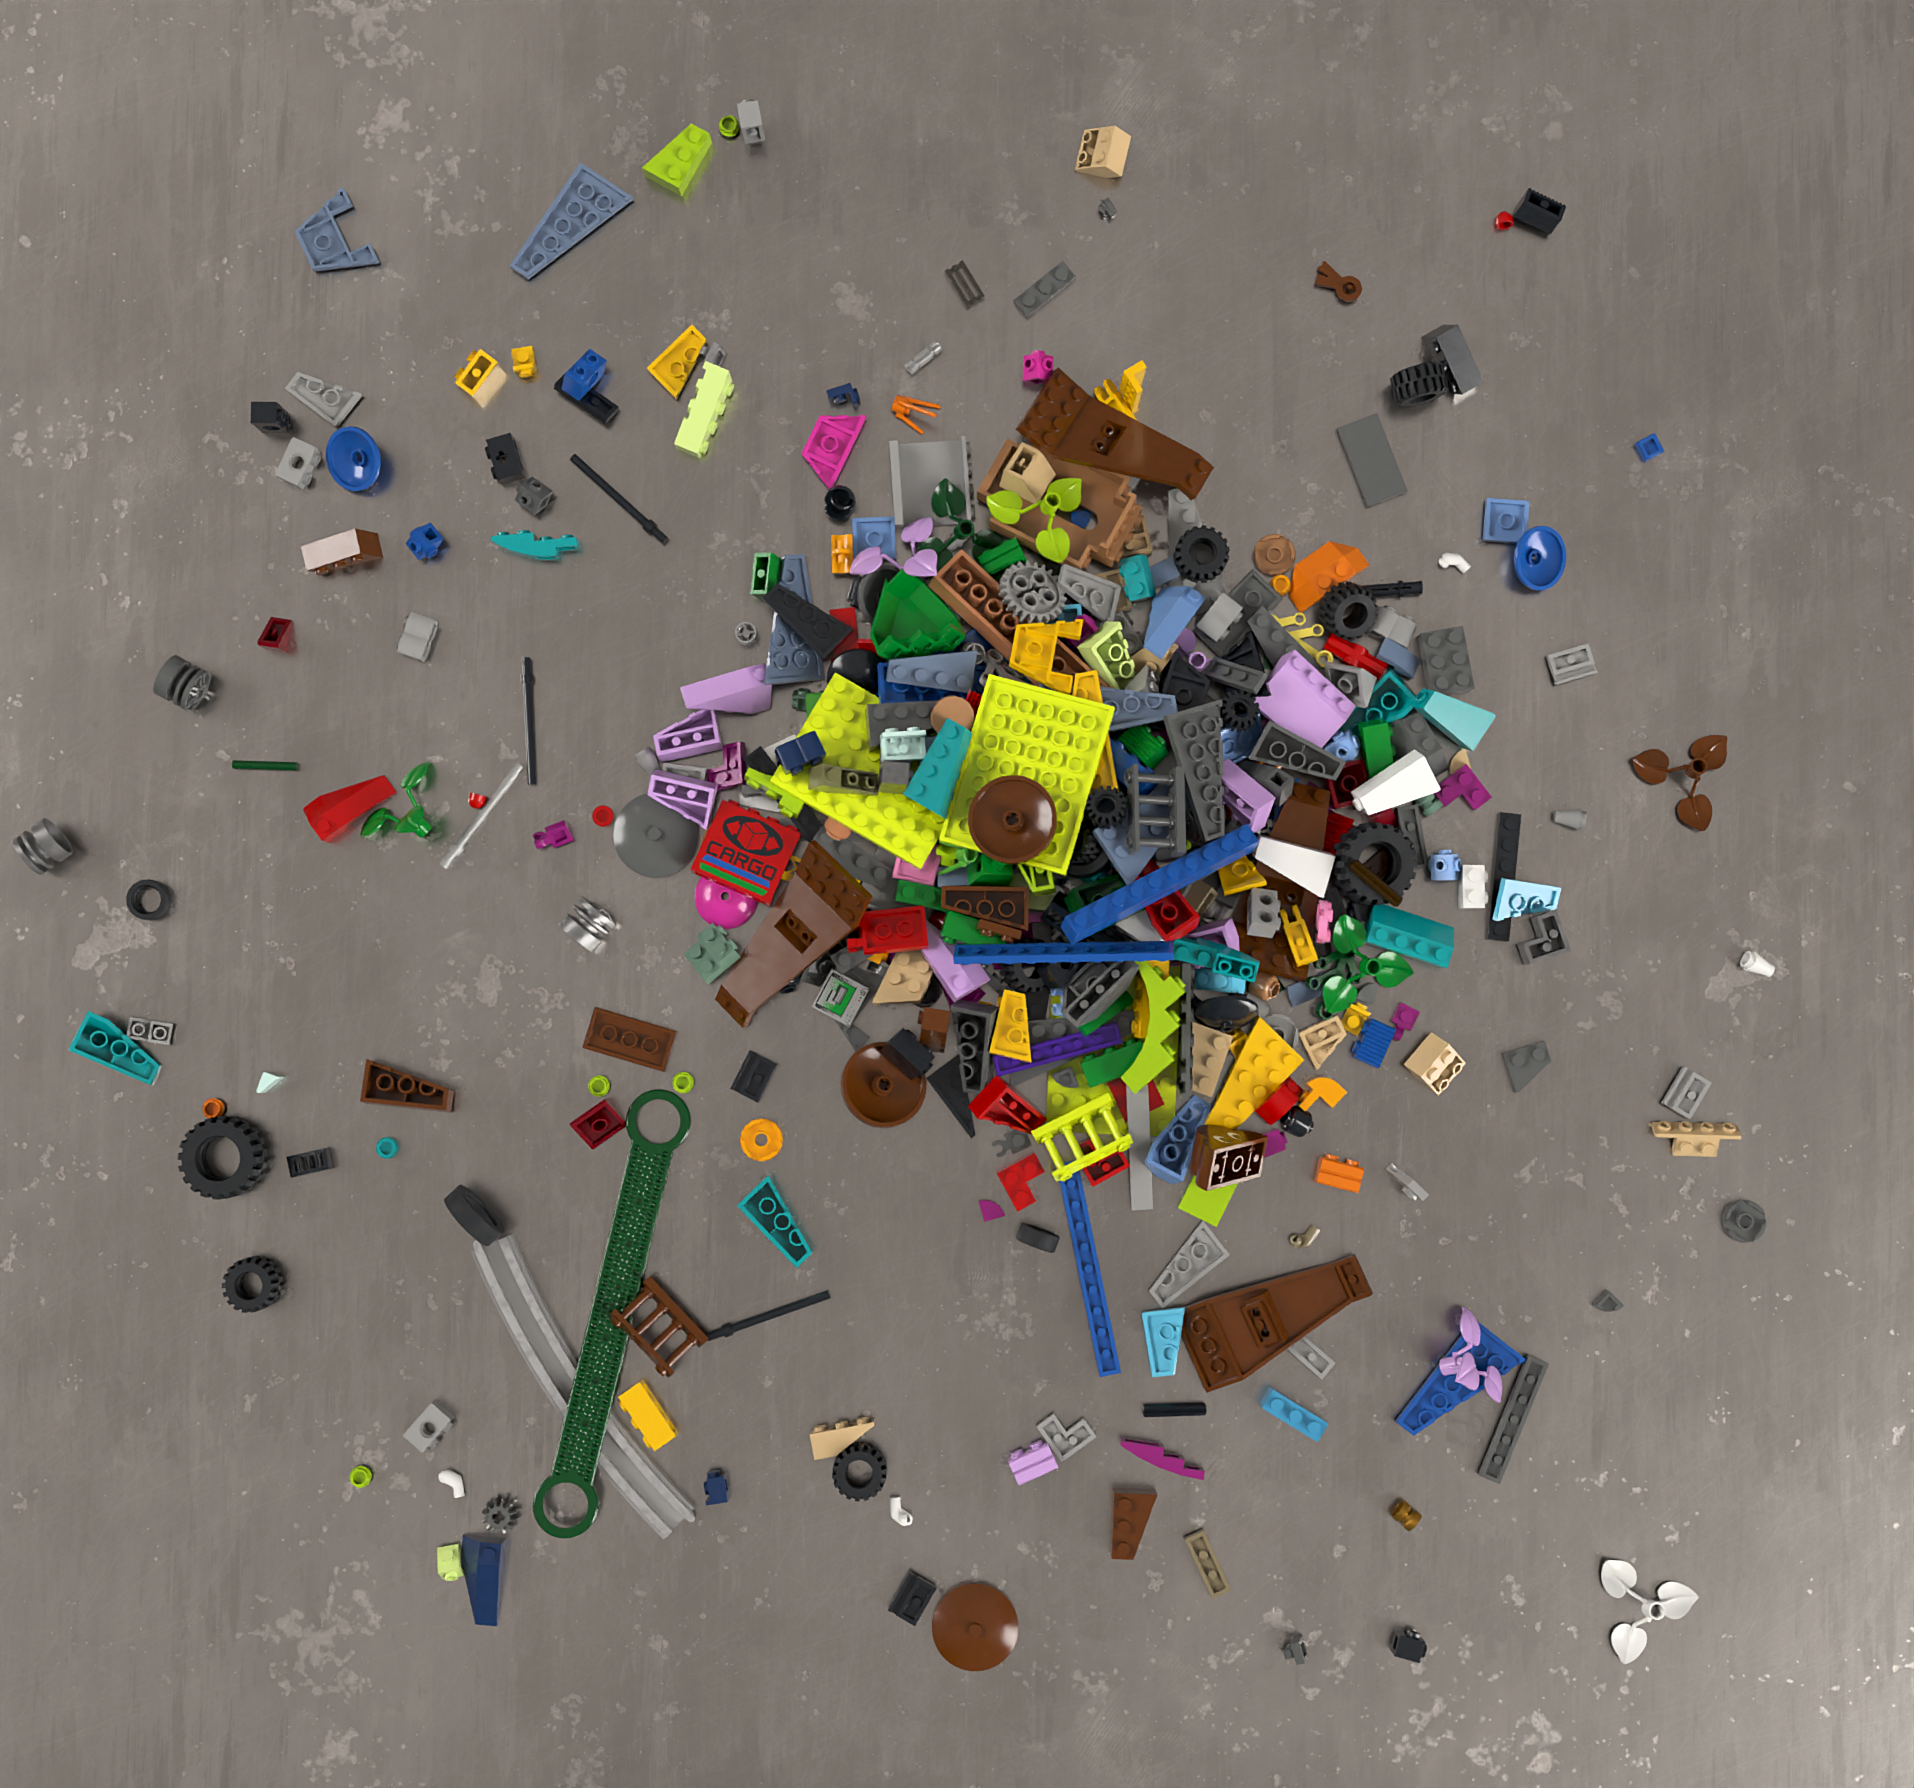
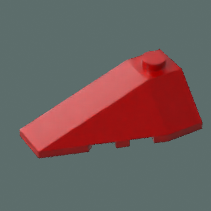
(342, 808)

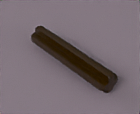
(1376, 883)

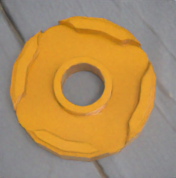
(749, 1144)

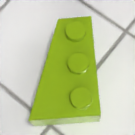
(679, 159)
(1039, 880)

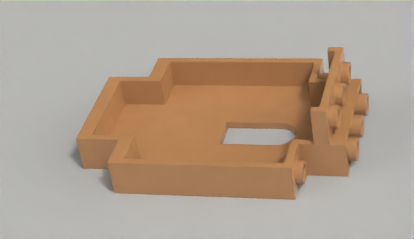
(1101, 493)

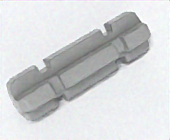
(923, 357)

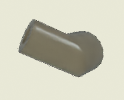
(1304, 1240)

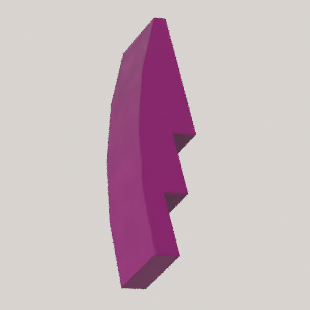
(1155, 1455)

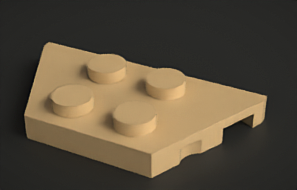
(905, 979)

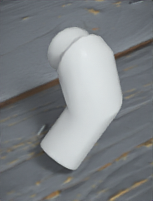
(1454, 559)
(454, 1480)

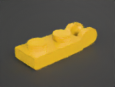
(1115, 399)
(1298, 938)

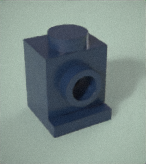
(716, 1488)

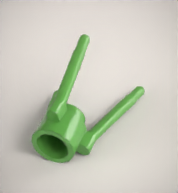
(963, 855)

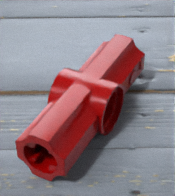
(1355, 655)

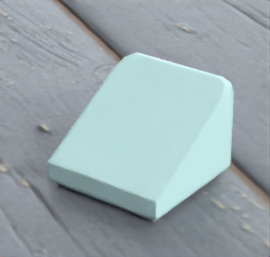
(267, 1081)

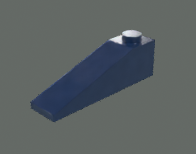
(483, 1571)

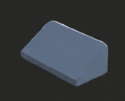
(1299, 993)

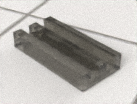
(955, 268)

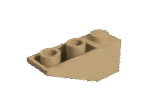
(832, 1440)

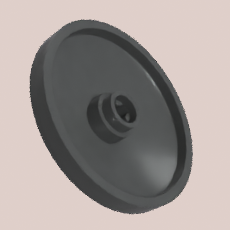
(654, 838)

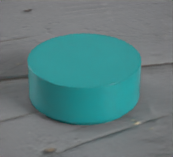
(387, 1147)

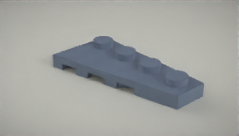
(940, 671)

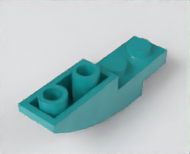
(527, 545)
(1216, 956)

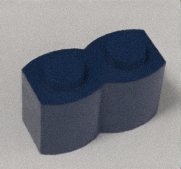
(800, 753)

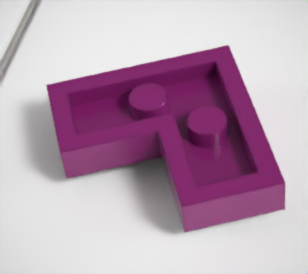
(734, 767)
(1463, 782)

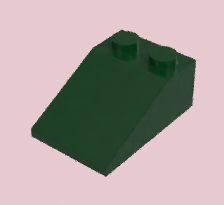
(1093, 891)

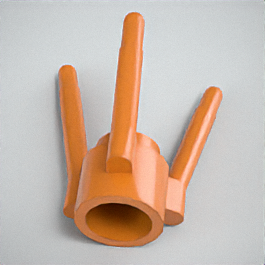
(903, 406)

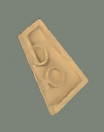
(1208, 1057)

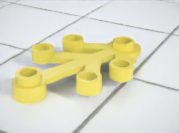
(1307, 632)

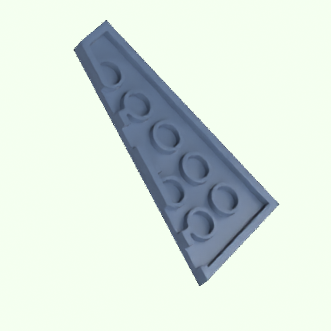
(575, 212)
(789, 655)
(1134, 707)
(1114, 839)

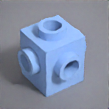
(1344, 745)
(1444, 865)

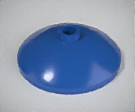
(345, 459)
(1540, 558)

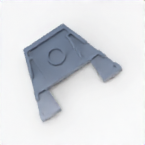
(324, 241)

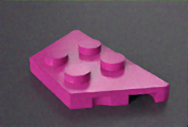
(831, 445)

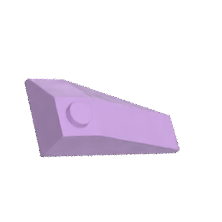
(731, 692)

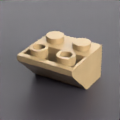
(1103, 152)
(1028, 473)
(1435, 1063)

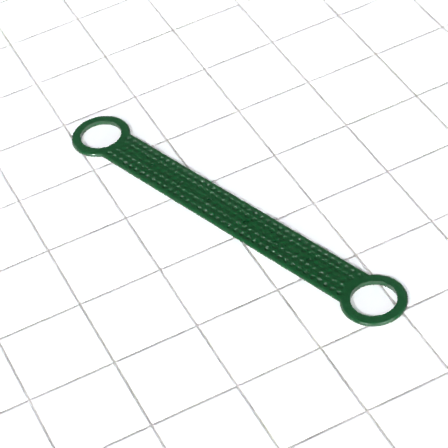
(615, 1289)

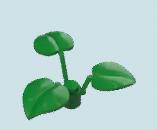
(413, 820)
(1388, 967)

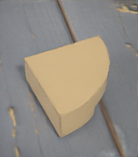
(1458, 760)

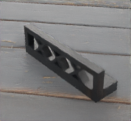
(1059, 906)

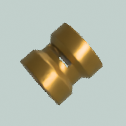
(1407, 1516)

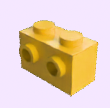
(475, 372)

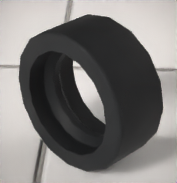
(131, 899)
(1037, 1237)

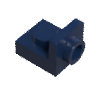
(840, 393)

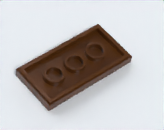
(629, 1039)

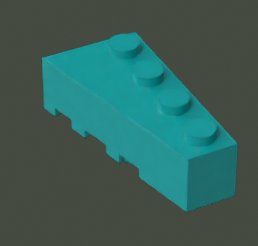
(940, 769)
(773, 1219)

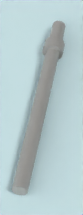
(456, 848)

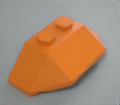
(1321, 571)

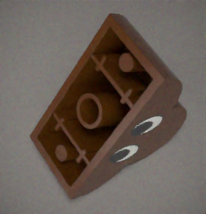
(1226, 1156)

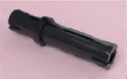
(1414, 588)

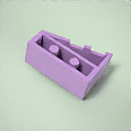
(689, 737)

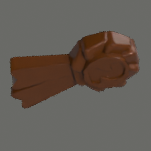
(1347, 288)

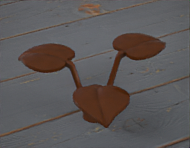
(1708, 754)

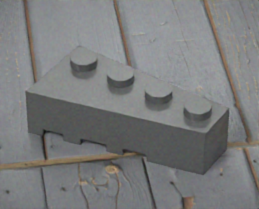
(896, 715)

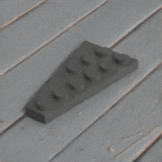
(1199, 749)
(1052, 1028)

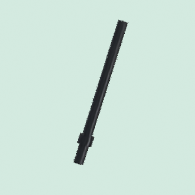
(648, 525)
(527, 681)
(729, 1329)

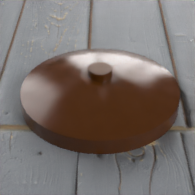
(1012, 819)
(878, 1090)
(975, 1626)

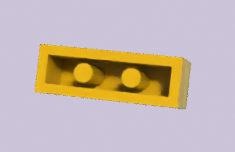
(647, 1415)

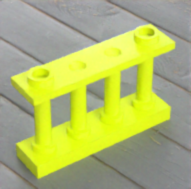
(1083, 1116)

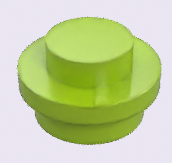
(729, 126)
(683, 1082)
(598, 1086)
(360, 1476)

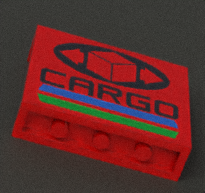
(745, 852)

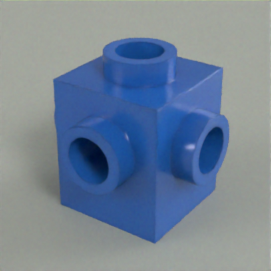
(424, 541)

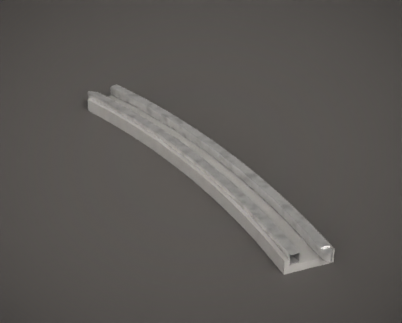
(554, 1368)

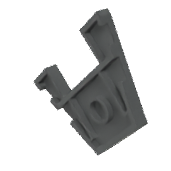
(871, 981)

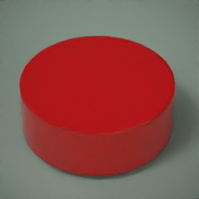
(603, 816)

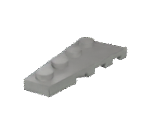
(1192, 1262)

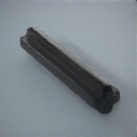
(1170, 1410)

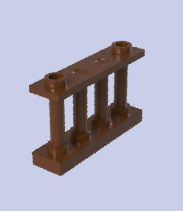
(679, 1321)

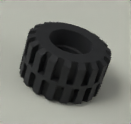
(1419, 384)
(1204, 536)
(1360, 618)
(1015, 976)
(236, 1291)
(859, 1490)

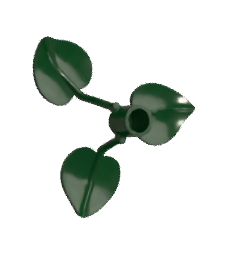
(950, 501)

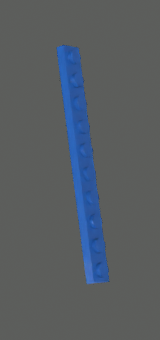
(1064, 952)
(1090, 1275)

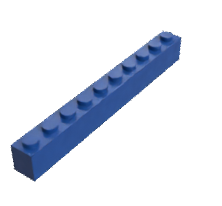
(1159, 884)

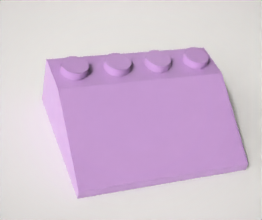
(1304, 700)

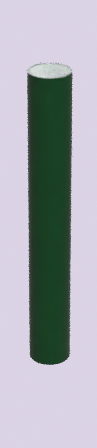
(264, 765)

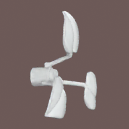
(1674, 1603)

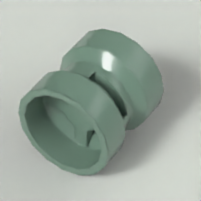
(1428, 804)

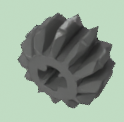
(491, 1517)

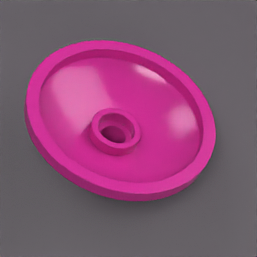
(727, 913)

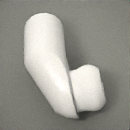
(898, 1513)

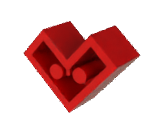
(1103, 1168)
(1015, 1178)

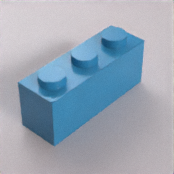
(1293, 1414)

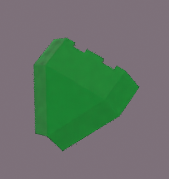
(913, 620)

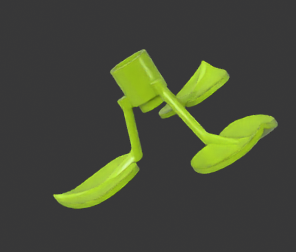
(1060, 494)

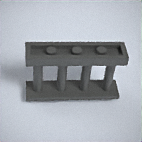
(1175, 802)

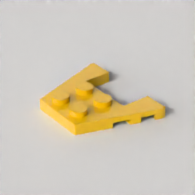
(1035, 649)

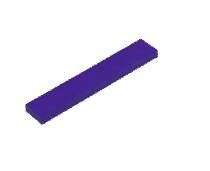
(1061, 1048)

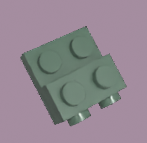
(712, 952)

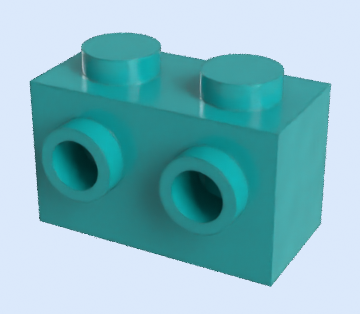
(1137, 578)

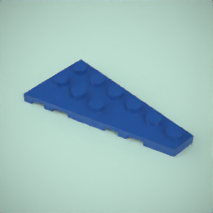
(1442, 1393)

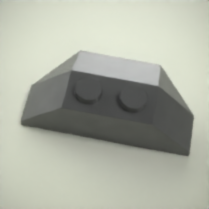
(1415, 734)
(1095, 989)

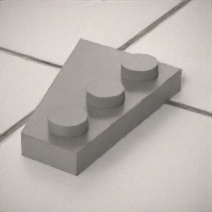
(1090, 591)

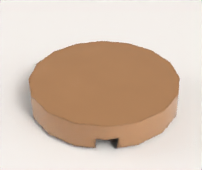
(1274, 555)
(953, 708)

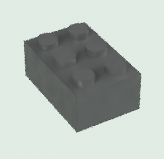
(1445, 661)

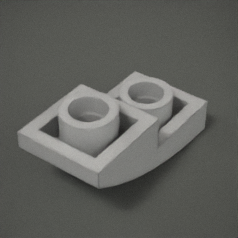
(149, 1030)

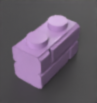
(1032, 1462)

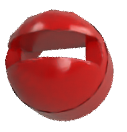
(1504, 220)
(476, 801)

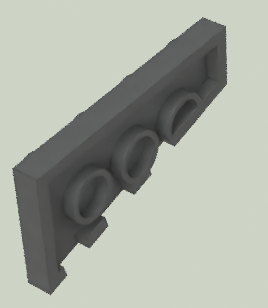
(1274, 638)

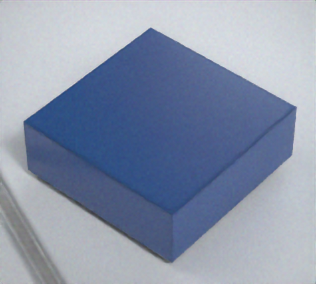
(1649, 447)

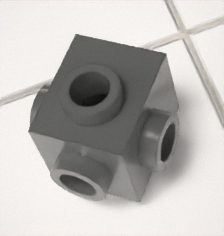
(533, 495)

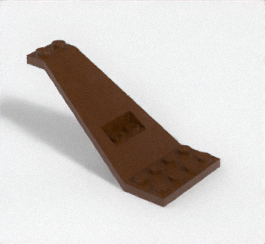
(1071, 424)
(1302, 823)
(805, 922)
(1229, 1337)

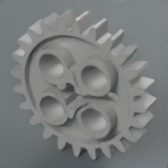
(1031, 593)

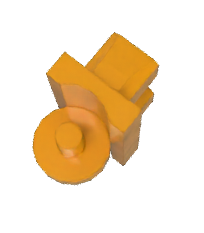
(841, 553)

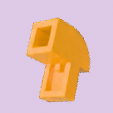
(1320, 1087)

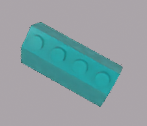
(1410, 935)

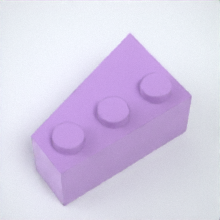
(684, 794)
(1245, 797)

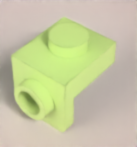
(449, 1562)

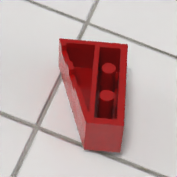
(1006, 1106)

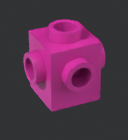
(1037, 367)

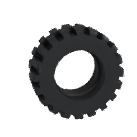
(1399, 854)
(196, 1167)

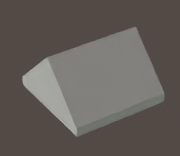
(1352, 682)

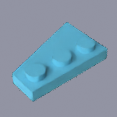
(1163, 1339)

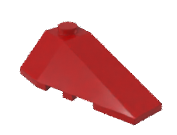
(1171, 915)

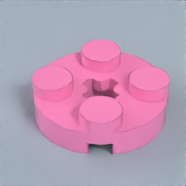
(1323, 916)

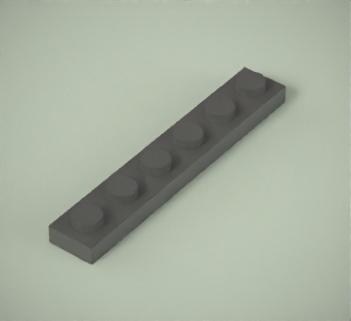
(1513, 1419)

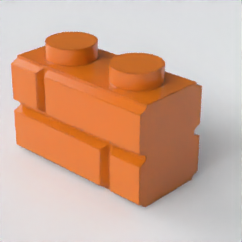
(1339, 1174)

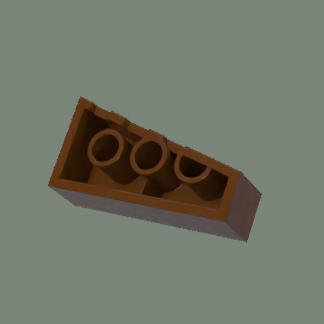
(994, 904)
(934, 1028)
(398, 1089)

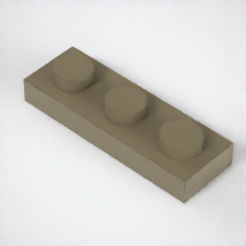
(1207, 1563)

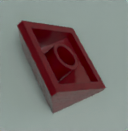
(1350, 777)
(599, 1123)

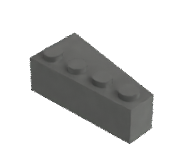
(1290, 751)
(974, 1032)

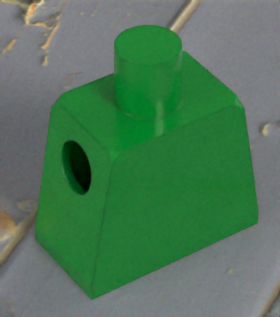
(991, 872)

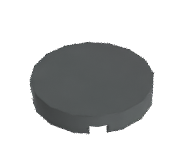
(1744, 1221)

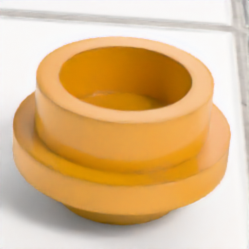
(1281, 584)

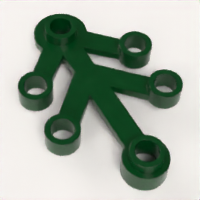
(1338, 970)

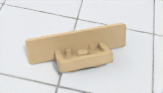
(1695, 1138)

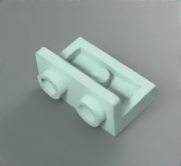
(903, 745)

